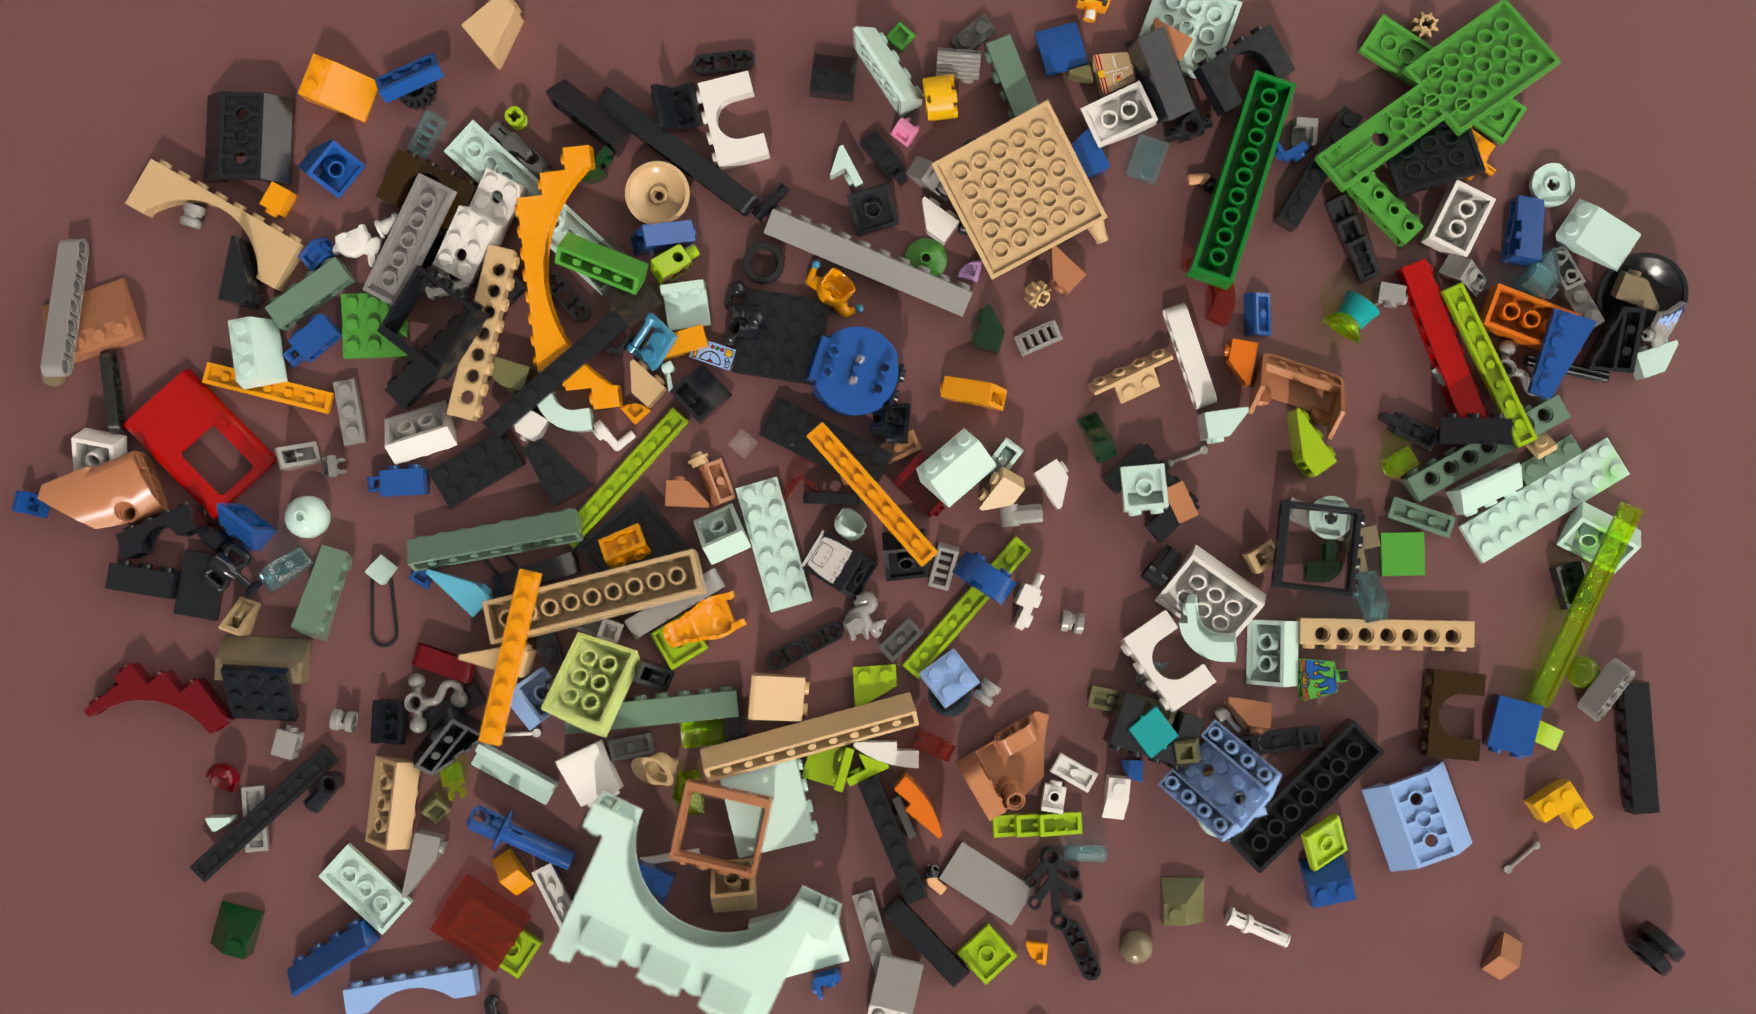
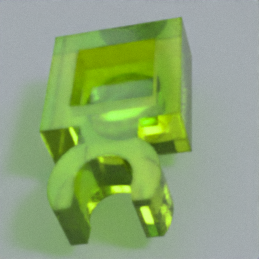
(452, 777)

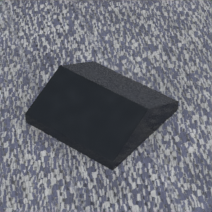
(872, 209)

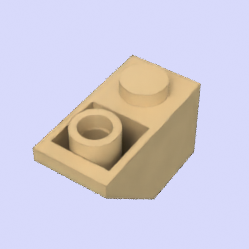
(644, 385)
(1001, 490)

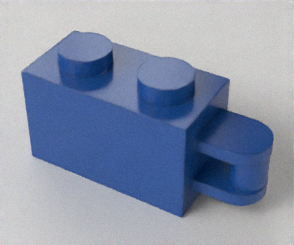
(312, 340)
(400, 481)

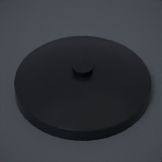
(1663, 276)

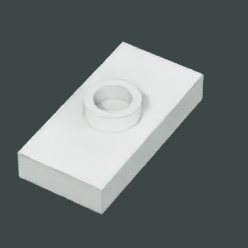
(1073, 772)

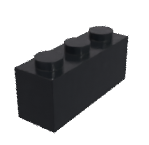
(143, 579)

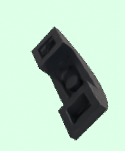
(551, 568)
(1284, 739)

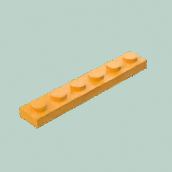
(282, 392)

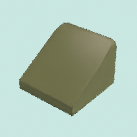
(1081, 75)
(1188, 751)
(434, 807)

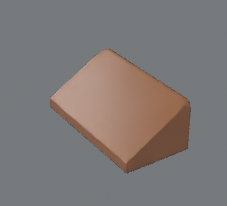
(716, 482)

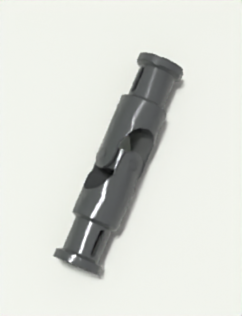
(515, 145)

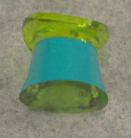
(1352, 316)

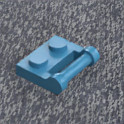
(658, 344)

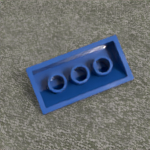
(331, 956)

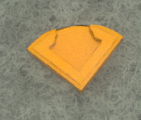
(635, 411)
(1037, 950)

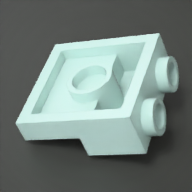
(1144, 489)

